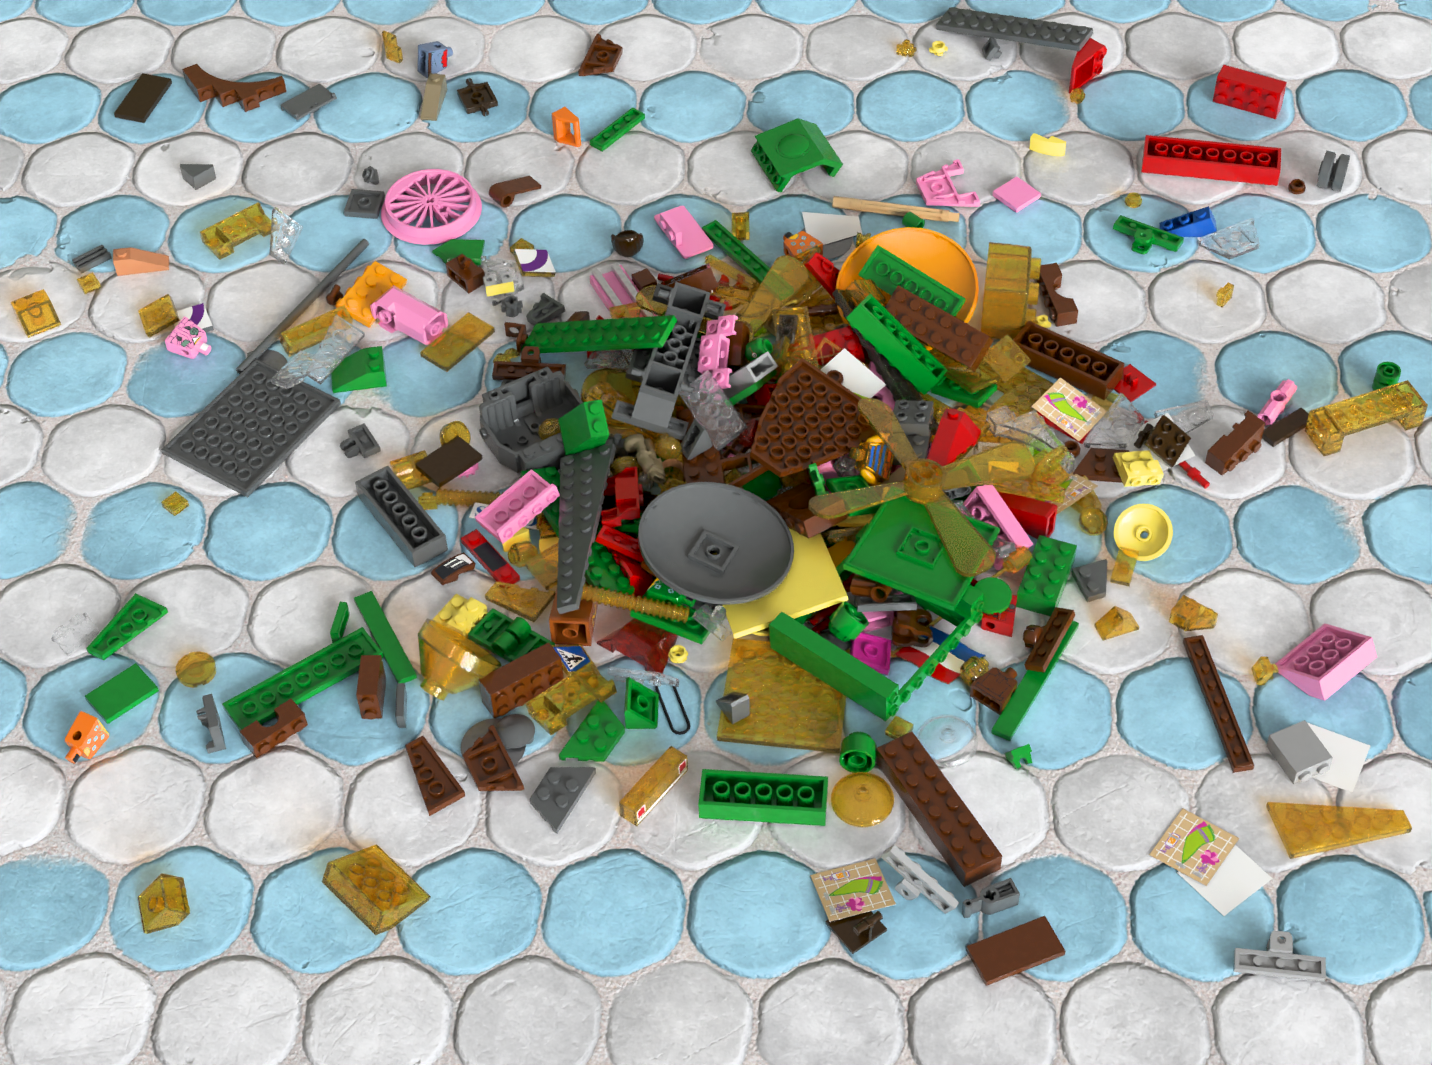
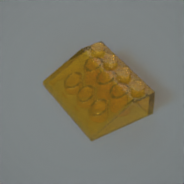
(374, 888)

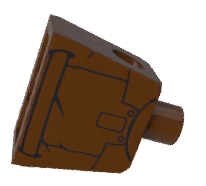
(995, 688)

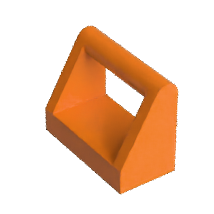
(561, 127)

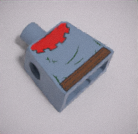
(432, 58)

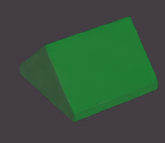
(640, 706)

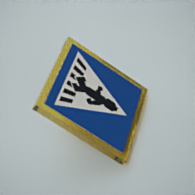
(572, 657)

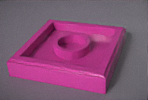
(872, 651)

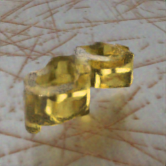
(508, 354)

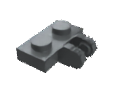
(360, 441)

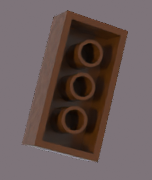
(521, 680)

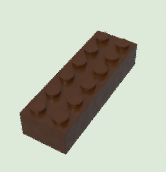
(939, 329)
(1069, 360)

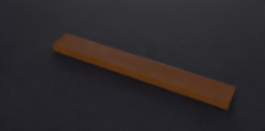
(1218, 704)

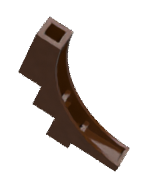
(228, 92)

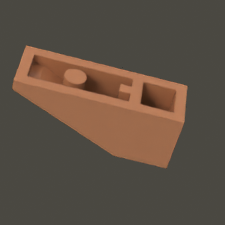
(137, 261)

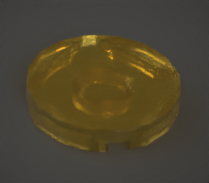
(195, 669)

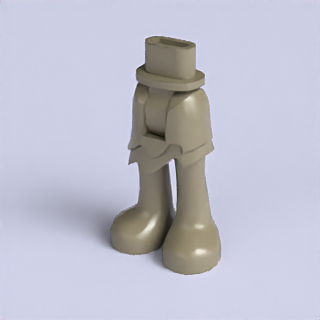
(646, 456)

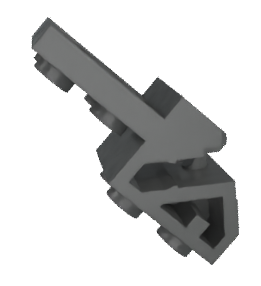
(915, 421)

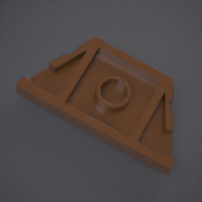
(601, 57)
(1099, 465)
(491, 764)

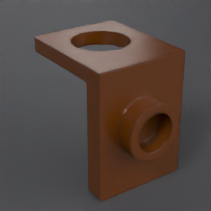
(521, 335)

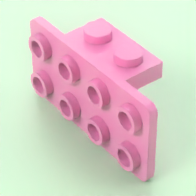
(683, 232)

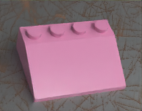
(1327, 660)

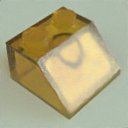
(35, 313)
(163, 903)

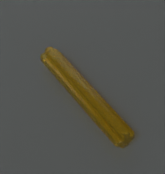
(731, 271)

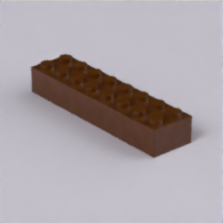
(938, 809)

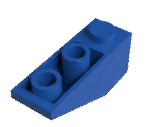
(1193, 224)

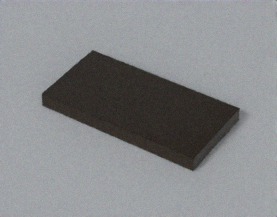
(143, 98)

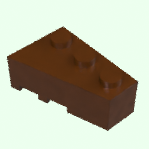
(1237, 445)

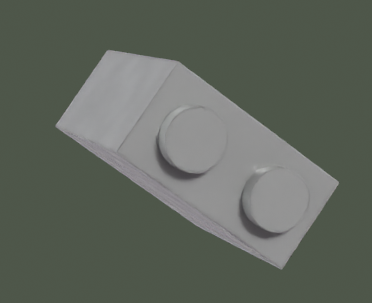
(1299, 752)

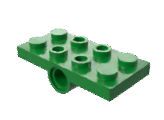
(506, 636)

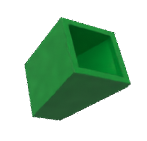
(584, 427)

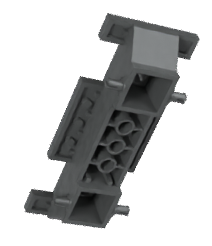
(669, 368)

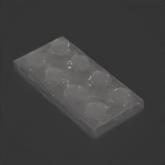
(714, 410)

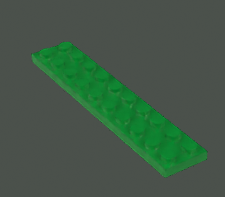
(601, 334)
(602, 566)

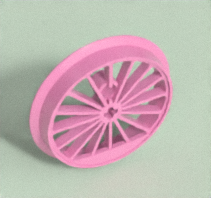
(436, 204)

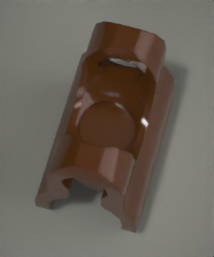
(906, 628)

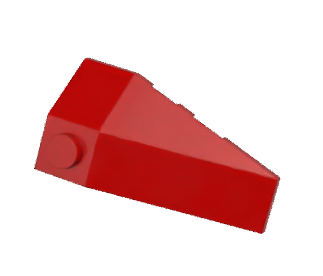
(953, 437)
(637, 576)

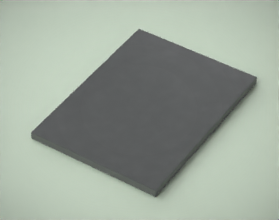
(250, 429)

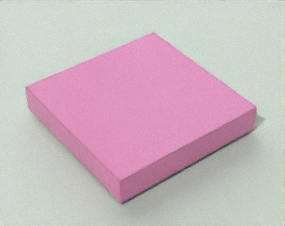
(1016, 194)

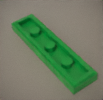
(617, 129)

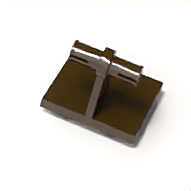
(1164, 440)
(858, 929)

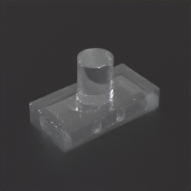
(713, 620)

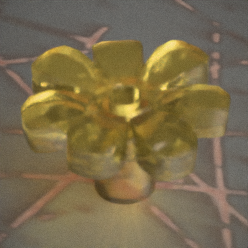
(906, 48)

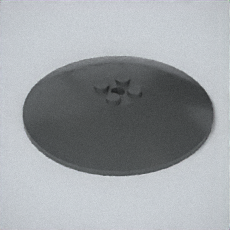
(705, 517)

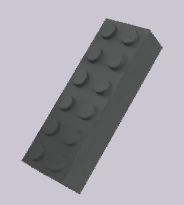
(401, 516)

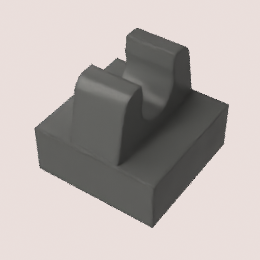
(991, 49)

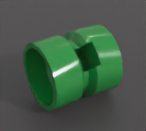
(1386, 375)

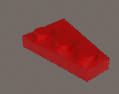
(823, 271)

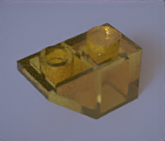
(1192, 615)

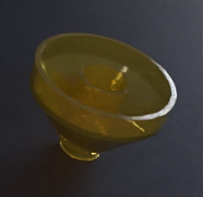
(451, 660)

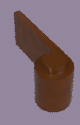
(504, 192)

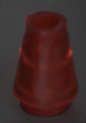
(747, 436)

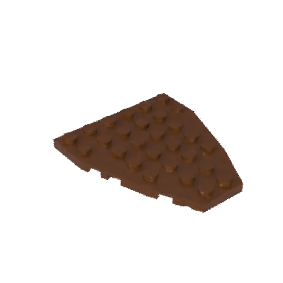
(808, 422)

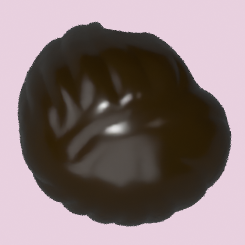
(627, 243)

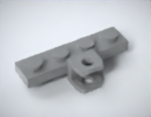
(918, 881)
(1279, 960)

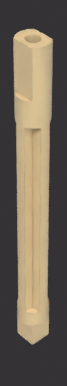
(894, 209)

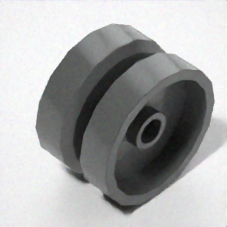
(1333, 171)

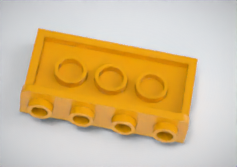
(367, 289)

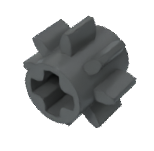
(511, 306)

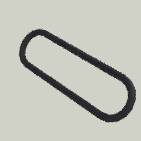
(666, 713)

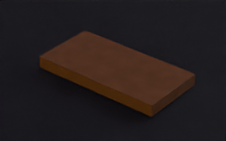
(1015, 950)

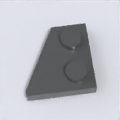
(545, 310)
(1091, 579)

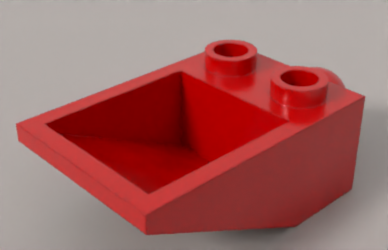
(1087, 63)

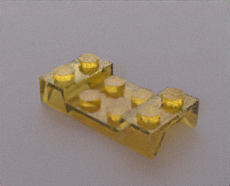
(235, 230)
(569, 696)

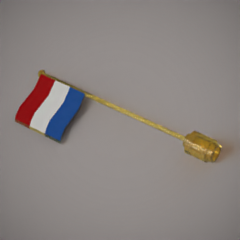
(950, 668)

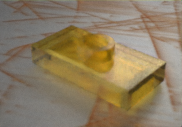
(1124, 566)

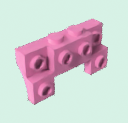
(715, 349)

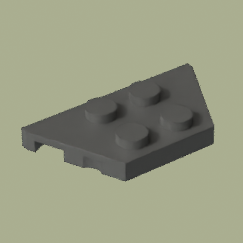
(560, 793)

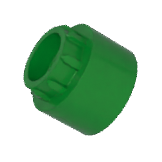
(847, 622)
(858, 752)

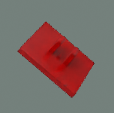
(1133, 383)

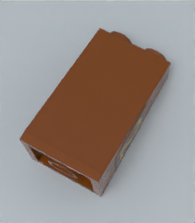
(573, 626)

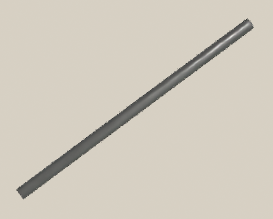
(307, 301)

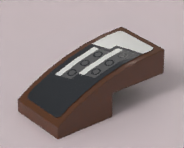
(451, 568)

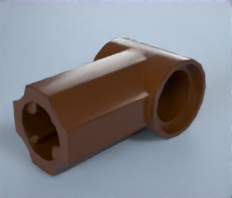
(869, 588)

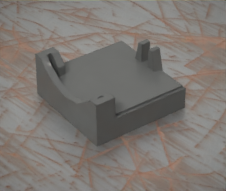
(212, 722)

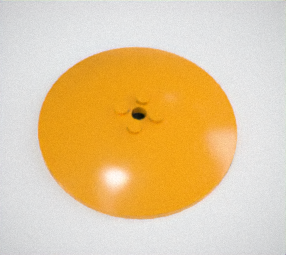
(927, 252)

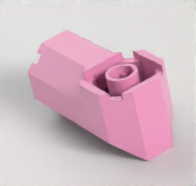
(409, 315)

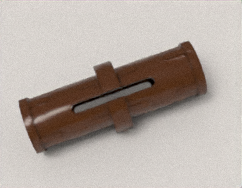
(823, 310)

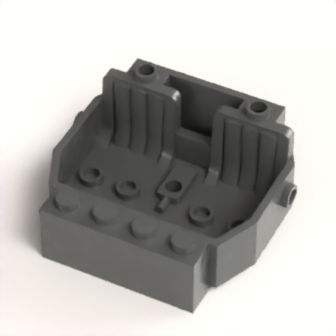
(515, 412)

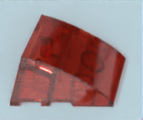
(641, 643)

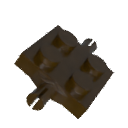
(477, 97)

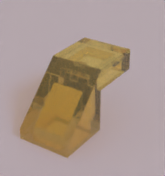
(391, 48)

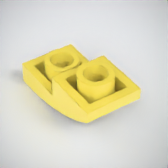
(1051, 146)

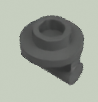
(370, 175)

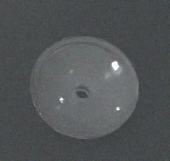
(948, 748)

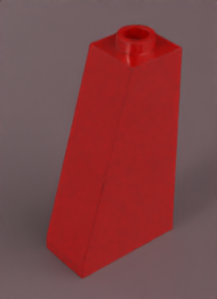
(1033, 515)

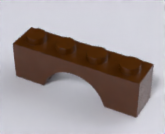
(1061, 309)

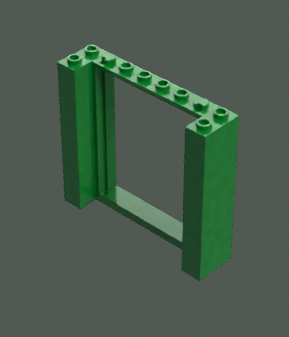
(856, 678)

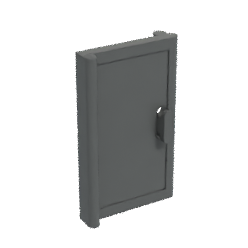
(308, 101)

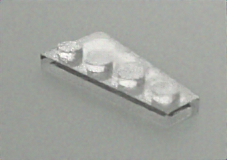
(335, 347)

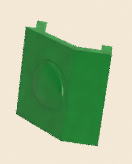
(793, 150)

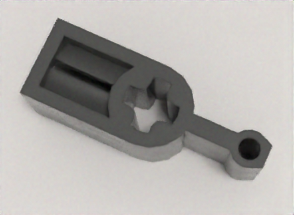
(993, 899)

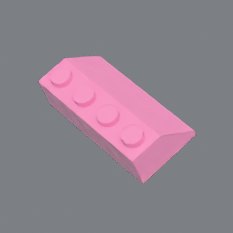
(988, 506)

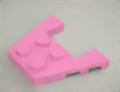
(939, 190)

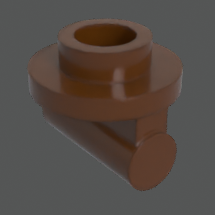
(334, 295)

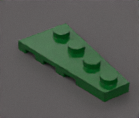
(127, 624)

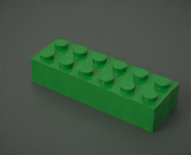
(896, 344)
(763, 797)

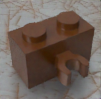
(465, 273)

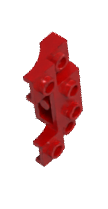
(628, 497)

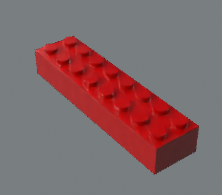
(1211, 160)

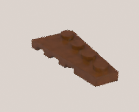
(433, 777)

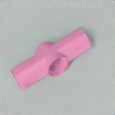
(1277, 402)

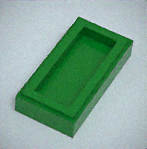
(340, 622)

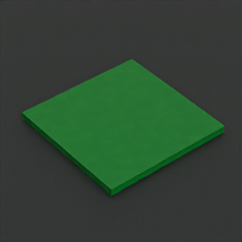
(908, 555)

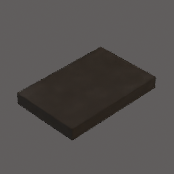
(448, 461)

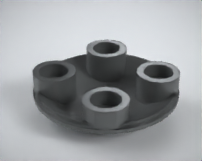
(515, 730)

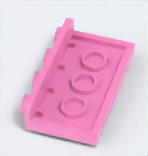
(517, 506)

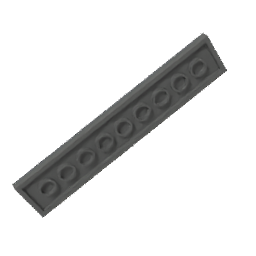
(1015, 29)

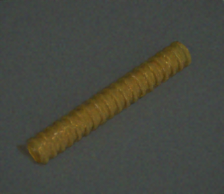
(464, 498)
(635, 603)

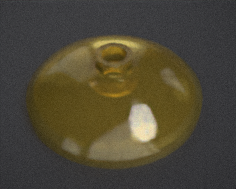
(858, 807)

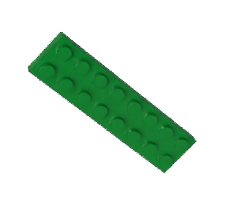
(301, 679)

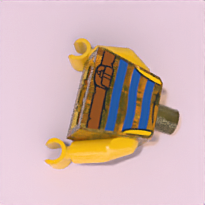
(873, 460)

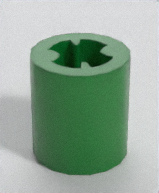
(912, 220)

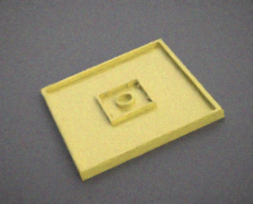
(806, 589)

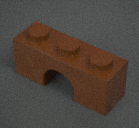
(262, 739)

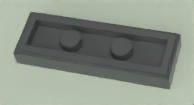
(893, 603)

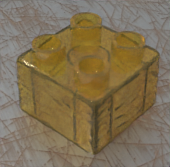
(1009, 289)

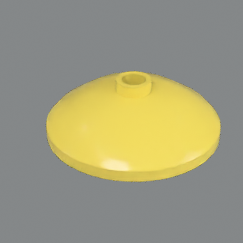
(1142, 519)

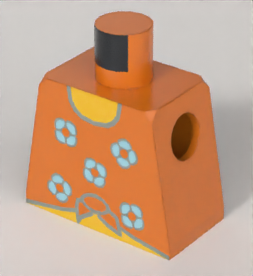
(799, 242)
(85, 737)

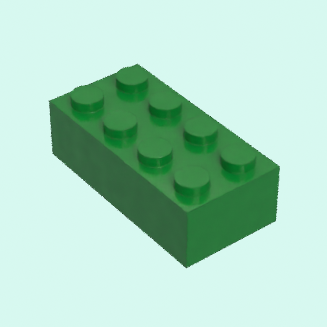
(1046, 575)

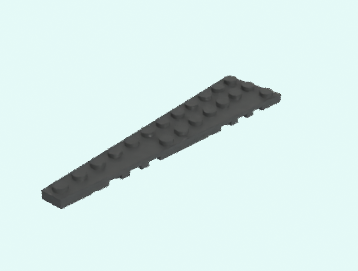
(580, 506)

